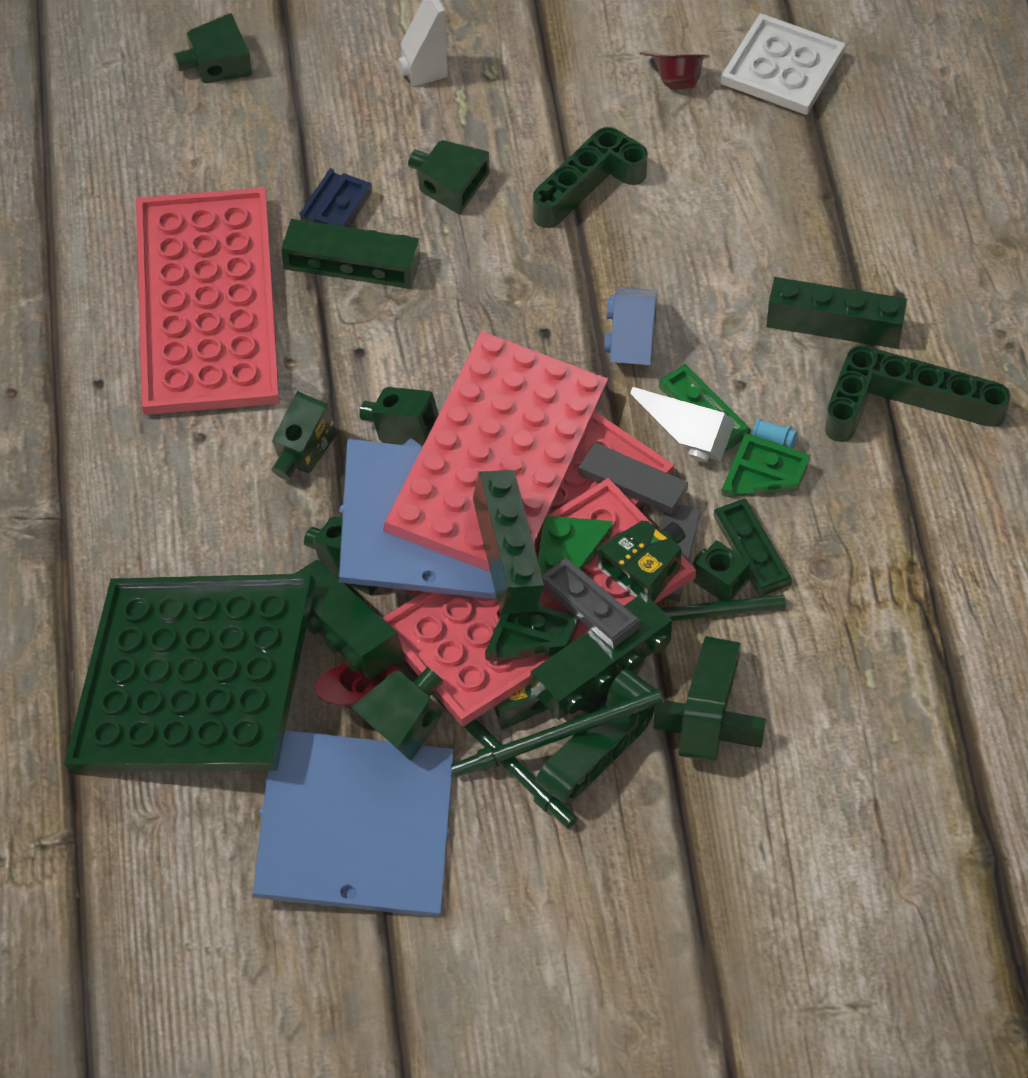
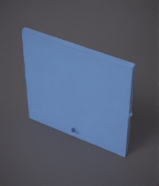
(379, 559)
(355, 825)

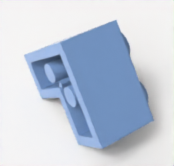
(632, 325)

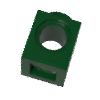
(722, 584)

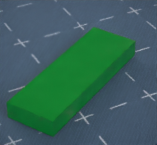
(688, 387)

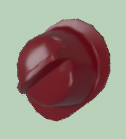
(679, 71)
(344, 687)

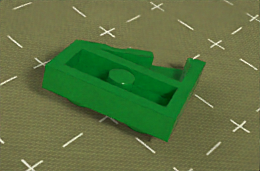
(765, 468)
(571, 539)

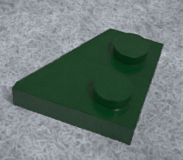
(531, 634)

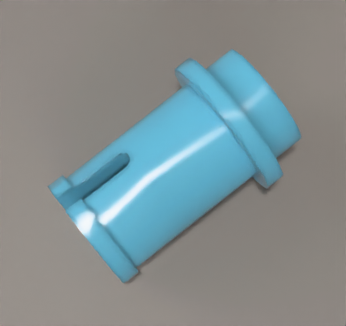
(775, 433)

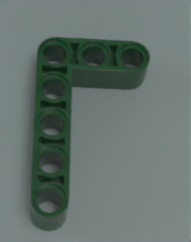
(912, 383)

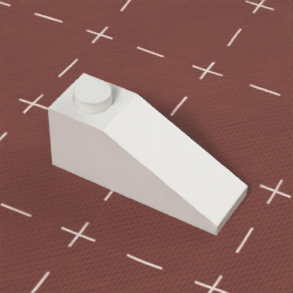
(424, 45)
(696, 428)

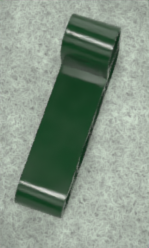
(598, 157)
(708, 699)
(596, 749)

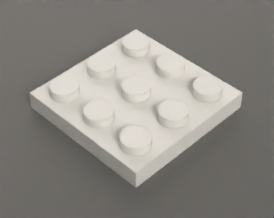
(783, 63)

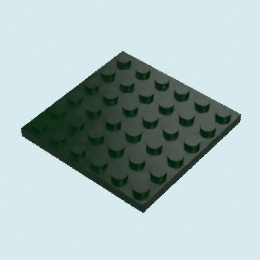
(191, 674)

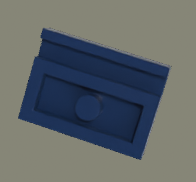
(336, 199)

